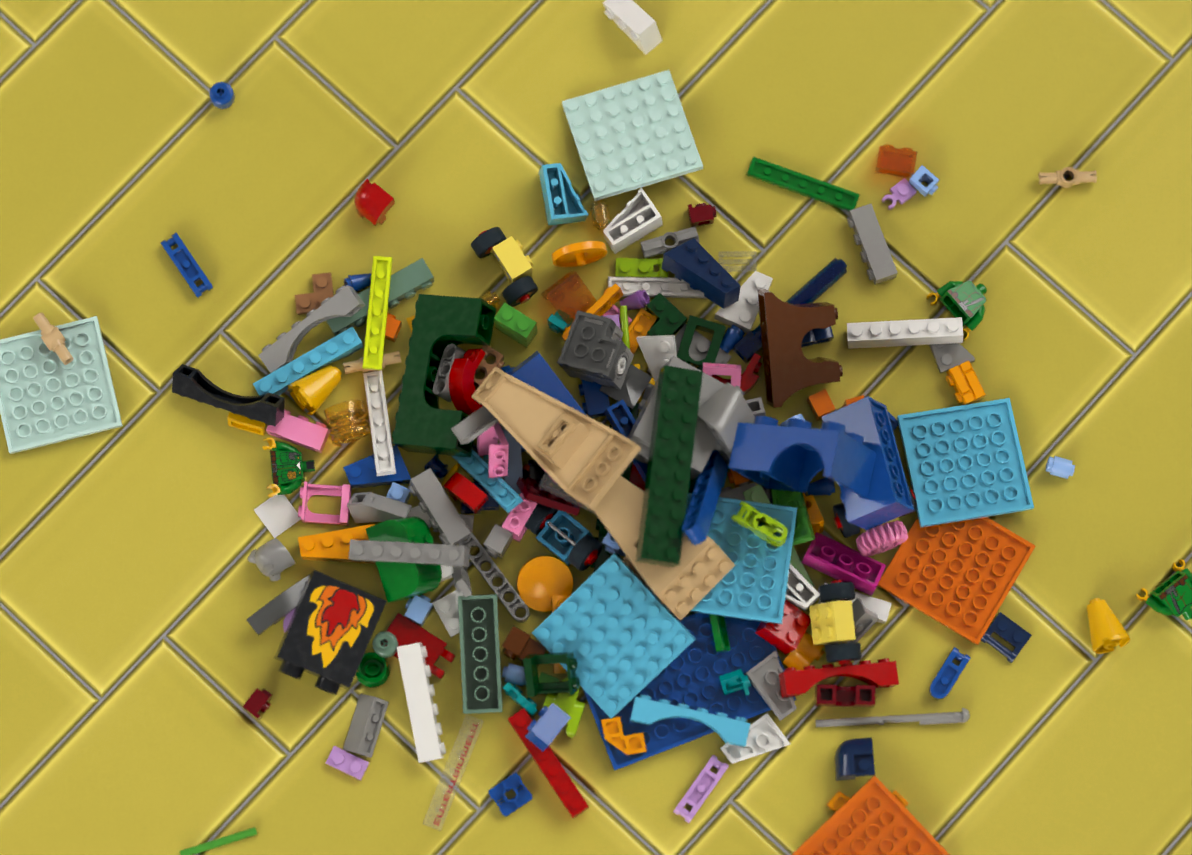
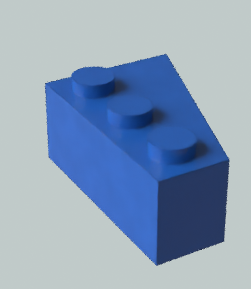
(363, 472)

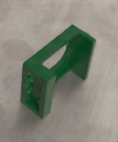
(706, 326)
(531, 674)

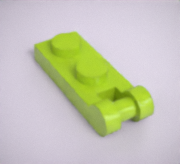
(639, 267)

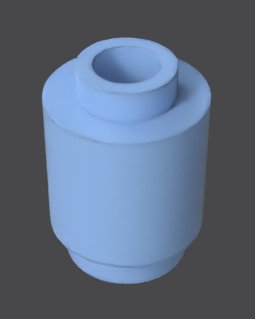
(1060, 467)
(514, 674)

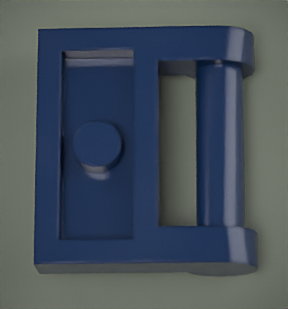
(1010, 633)

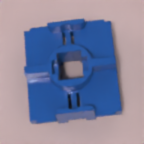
(499, 791)

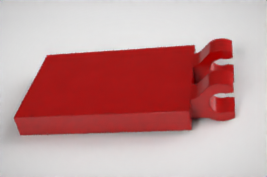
(410, 633)

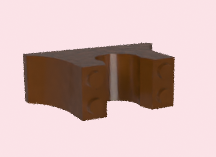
(781, 335)

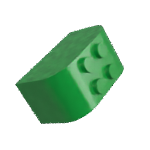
(405, 579)

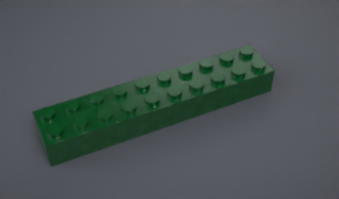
(669, 466)

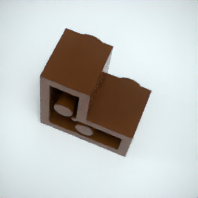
(520, 644)

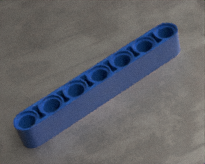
(704, 499)

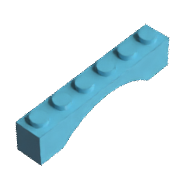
(324, 354)
(730, 730)

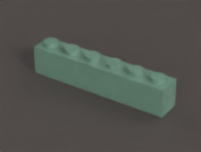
(402, 285)

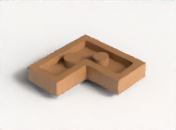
(322, 289)

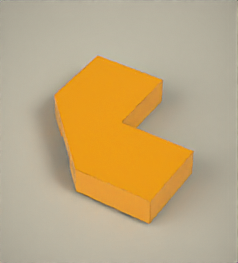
(614, 735)

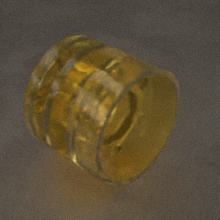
(348, 426)

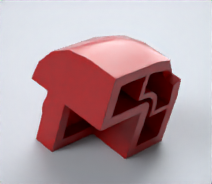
(373, 202)

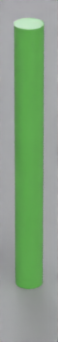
(219, 842)

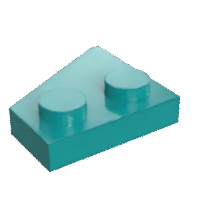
(516, 695)

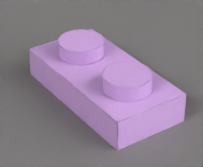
(347, 763)

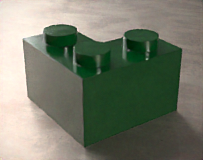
(668, 317)

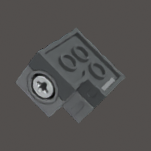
(596, 351)

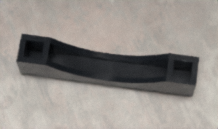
(194, 385)

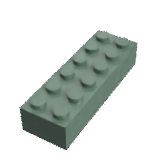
(480, 654)

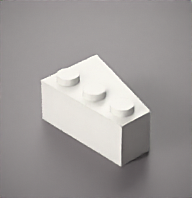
(634, 22)
(632, 223)
(745, 310)
(799, 590)

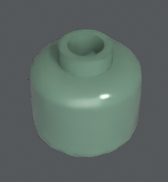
(391, 647)

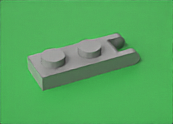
(462, 580)

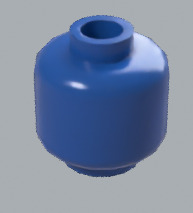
(222, 95)

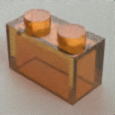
(896, 161)

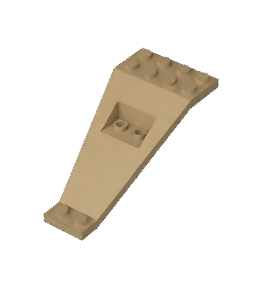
(567, 444)
(678, 586)

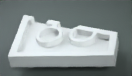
(657, 351)
(762, 738)

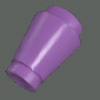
(636, 300)

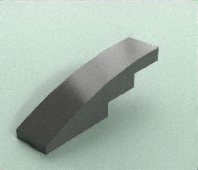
(277, 608)

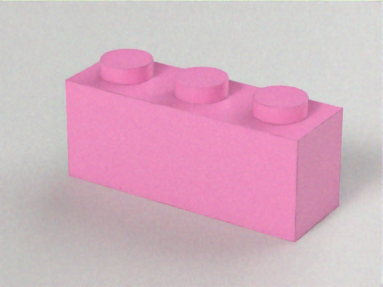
(300, 432)

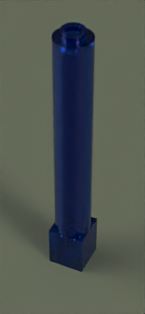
(805, 295)

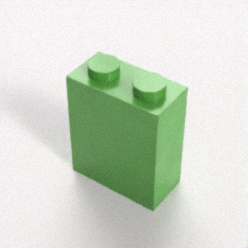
(515, 325)

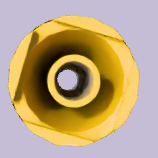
(315, 388)
(1105, 627)

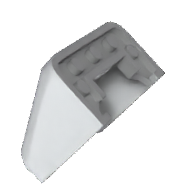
(723, 414)

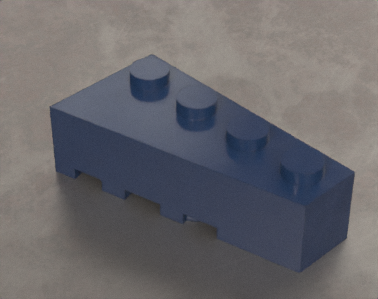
(702, 272)

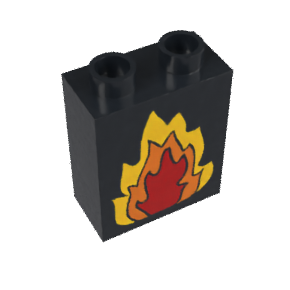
(329, 632)

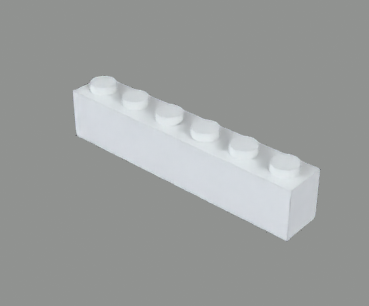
(905, 332)
(420, 702)

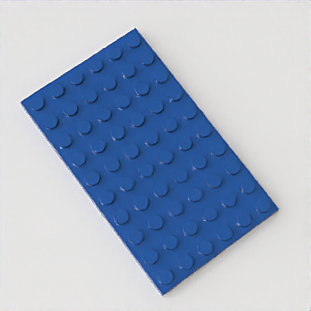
(695, 682)

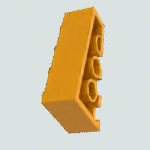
(332, 545)

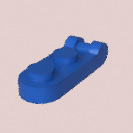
(948, 674)

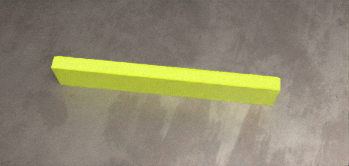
(377, 313)

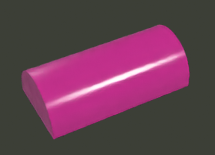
(843, 563)

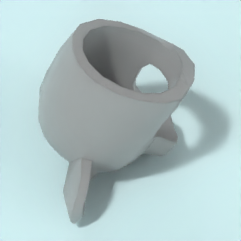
(271, 559)

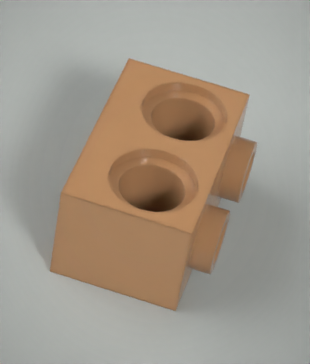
(487, 368)

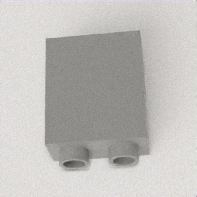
(704, 439)

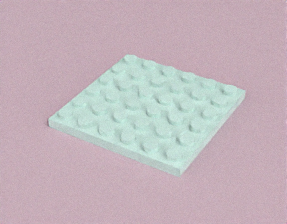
(632, 135)
(55, 401)

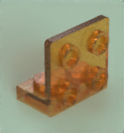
(569, 296)

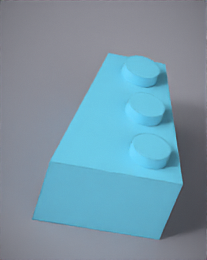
(559, 197)

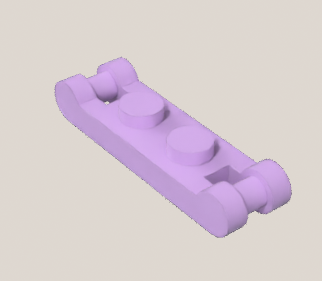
(701, 788)

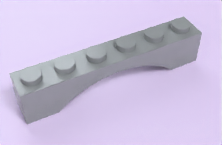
(343, 304)
(409, 553)

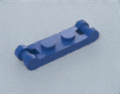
(186, 265)

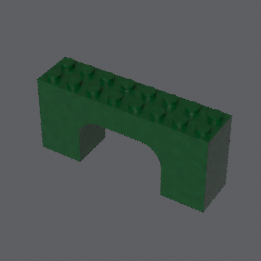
(437, 323)

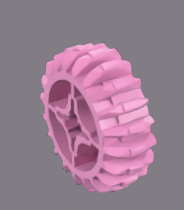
(882, 538)

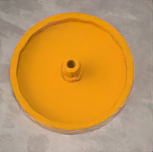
(579, 254)
(542, 579)

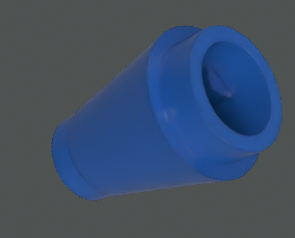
(358, 281)
(731, 338)
(821, 487)

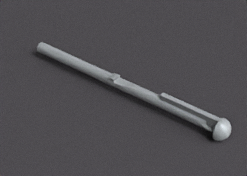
(924, 719)

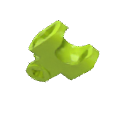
(765, 532)
(570, 706)

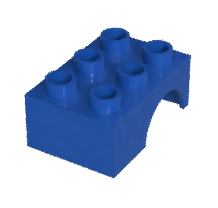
(794, 453)

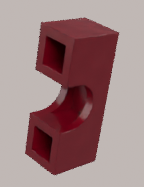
(845, 696)

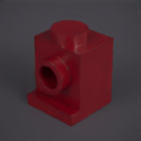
(701, 214)
(258, 702)

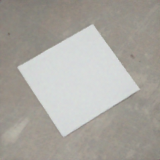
(277, 514)

